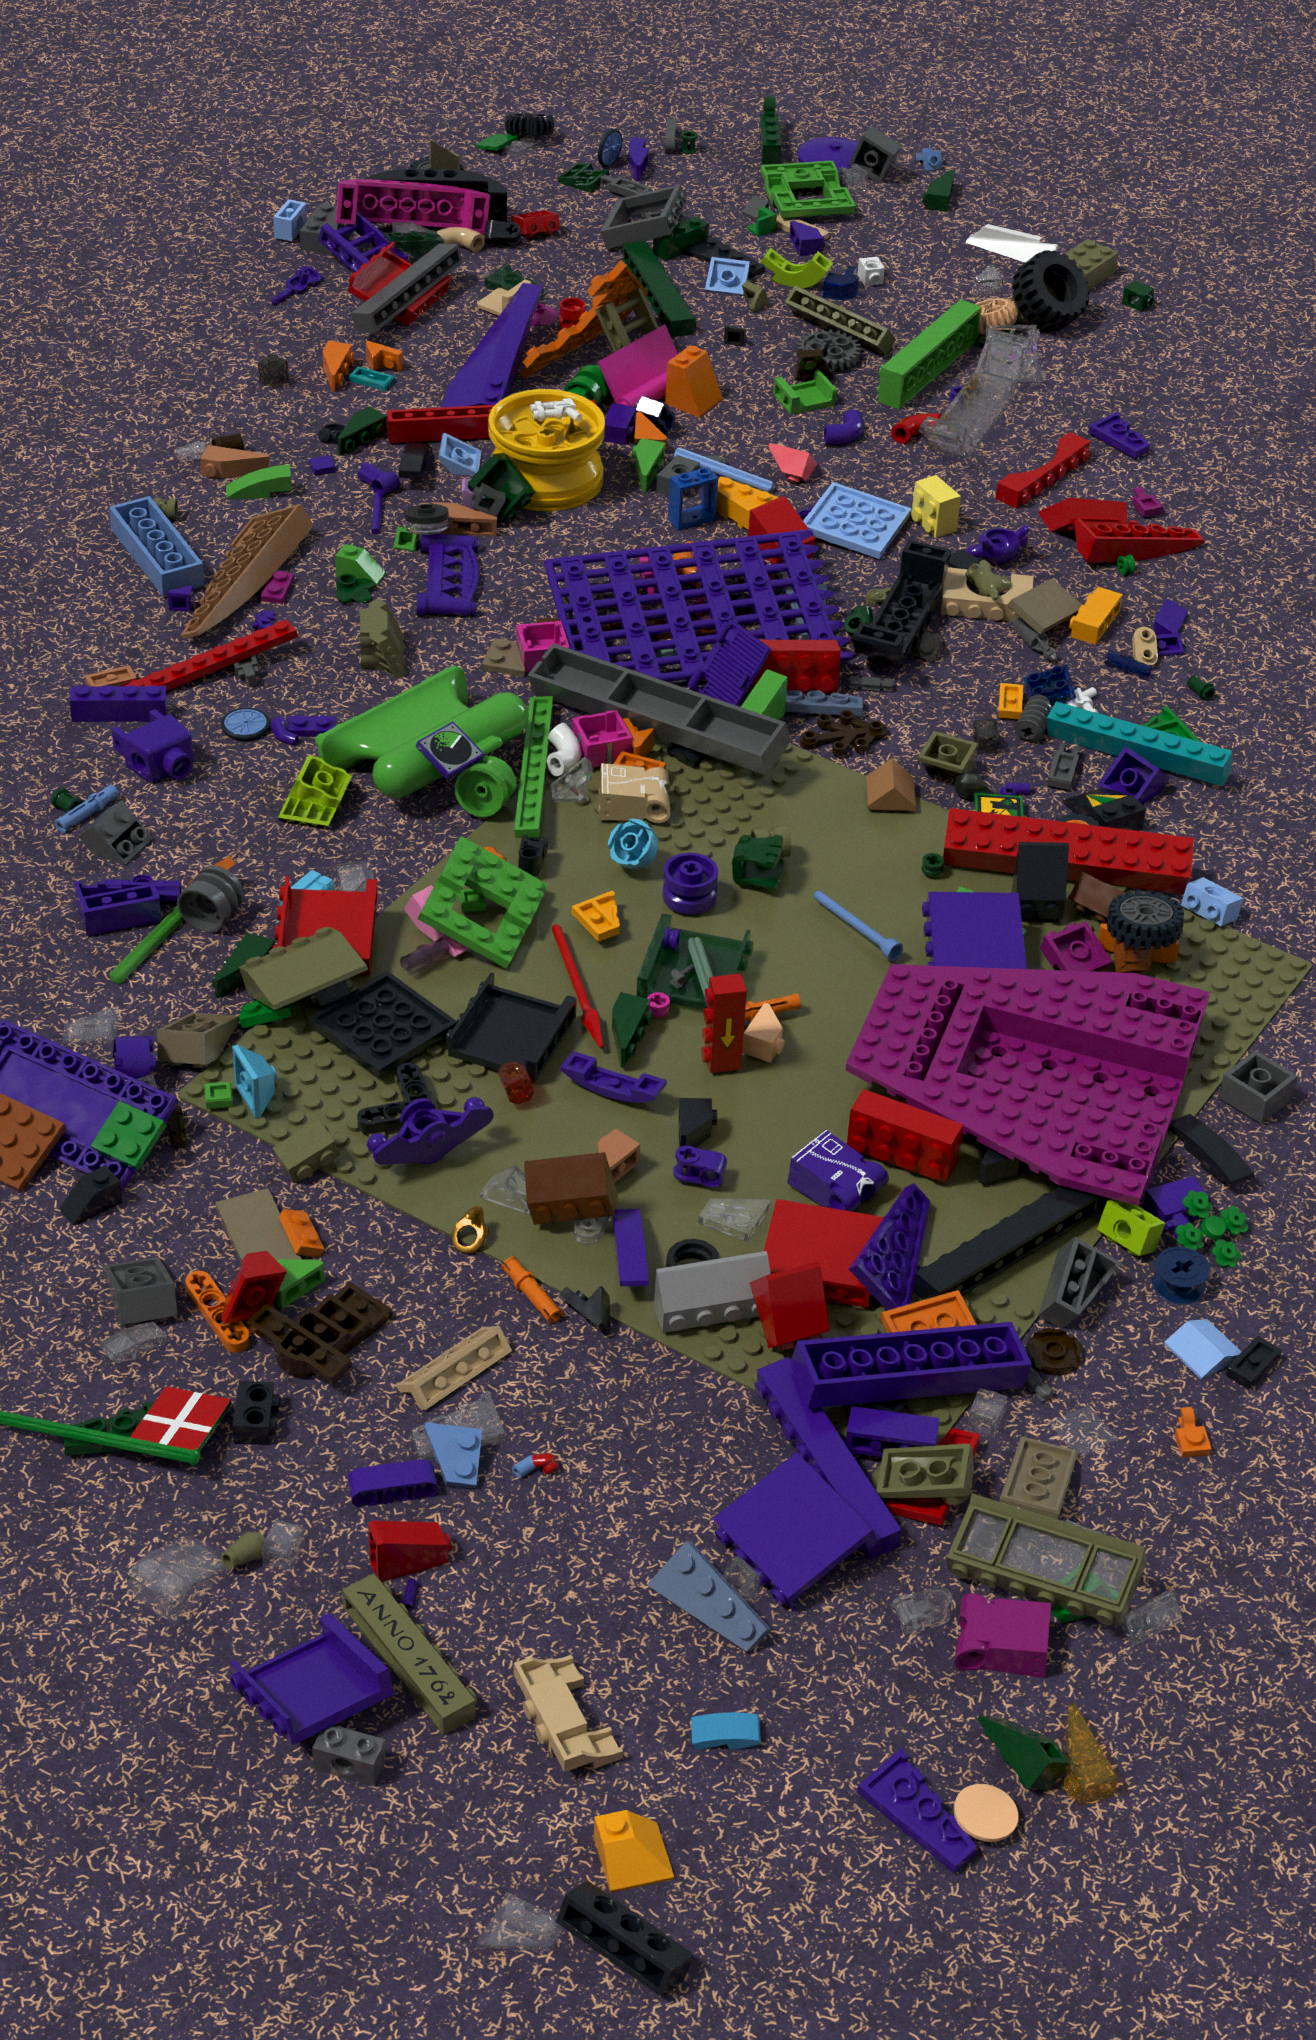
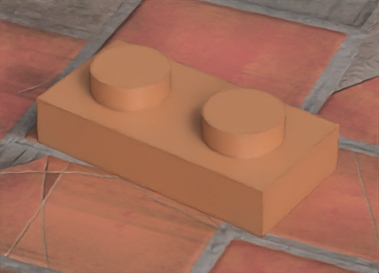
(113, 677)

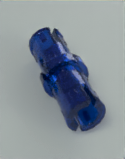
(1128, 664)

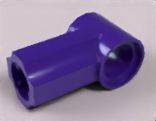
(378, 479)

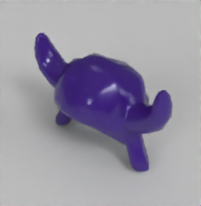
(999, 544)

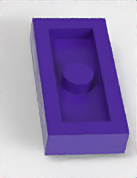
(310, 725)

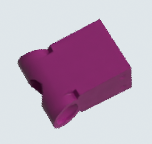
(1003, 1635)

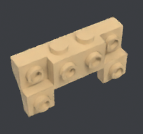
(557, 1715)

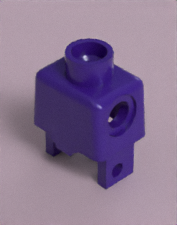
(156, 748)

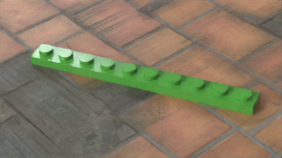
(534, 767)

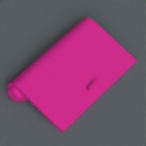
(639, 368)

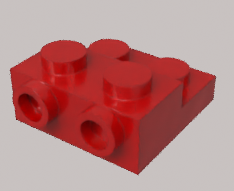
(537, 222)

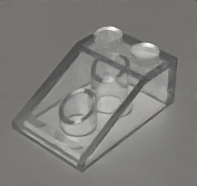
(176, 1577)

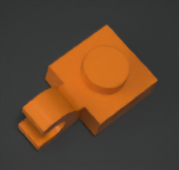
(1191, 1439)

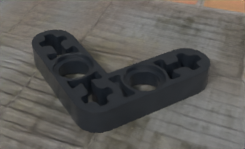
(375, 1113)

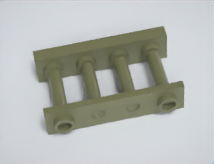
(612, 323)

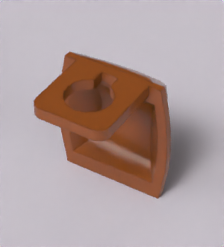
(1131, 959)

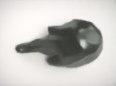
(969, 784)

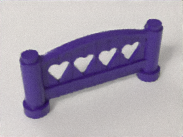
(436, 599)

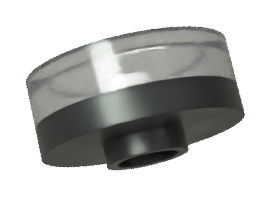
(426, 519)

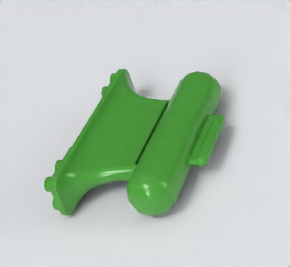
(395, 726)

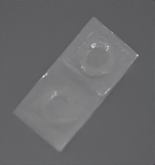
(129, 1342)

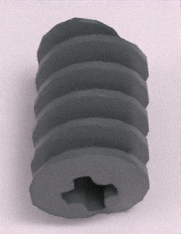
(1033, 719)

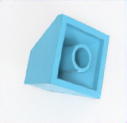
(253, 1079)

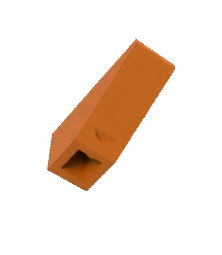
(336, 362)

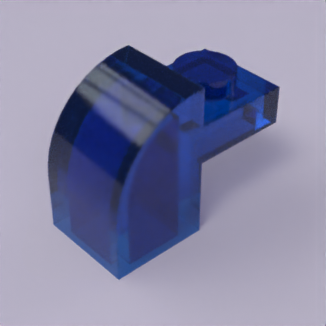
(841, 286)

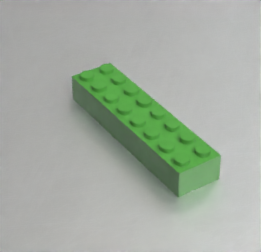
(928, 354)

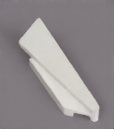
(1009, 242)

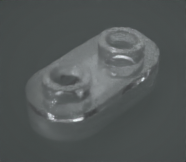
(590, 1230)

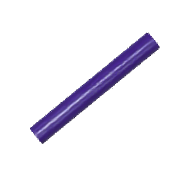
(377, 511)

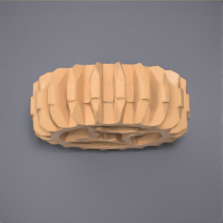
(996, 312)

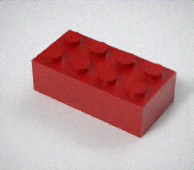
(805, 663)
(904, 1136)

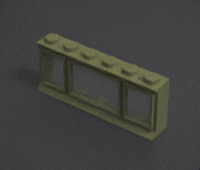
(1047, 1560)

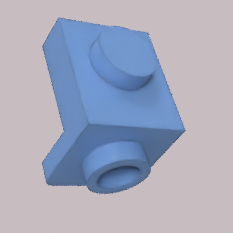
(931, 159)

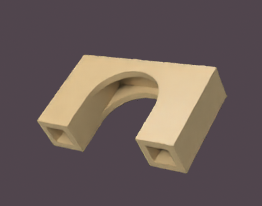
(961, 601)

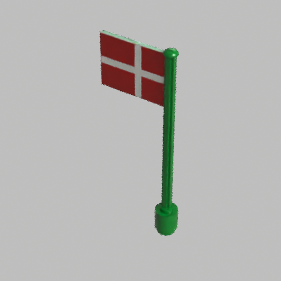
(171, 1429)

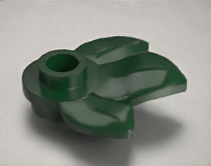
(353, 589)

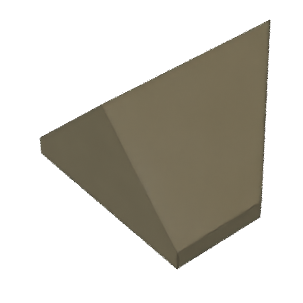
(442, 158)

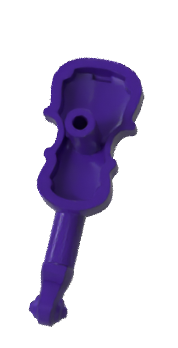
(297, 284)

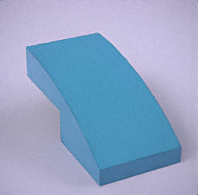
(732, 1728)

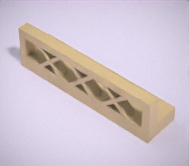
(456, 1366)

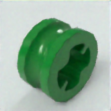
(1126, 564)

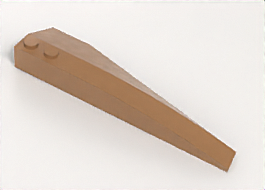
(258, 554)

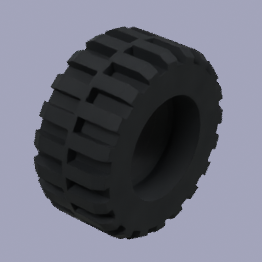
(1037, 302)

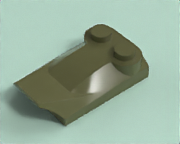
(926, 1473)

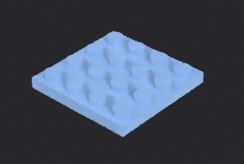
(856, 520)

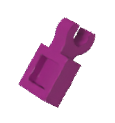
(1146, 504)

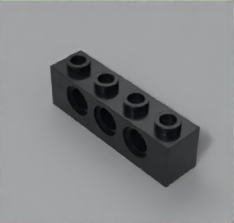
(624, 1938)

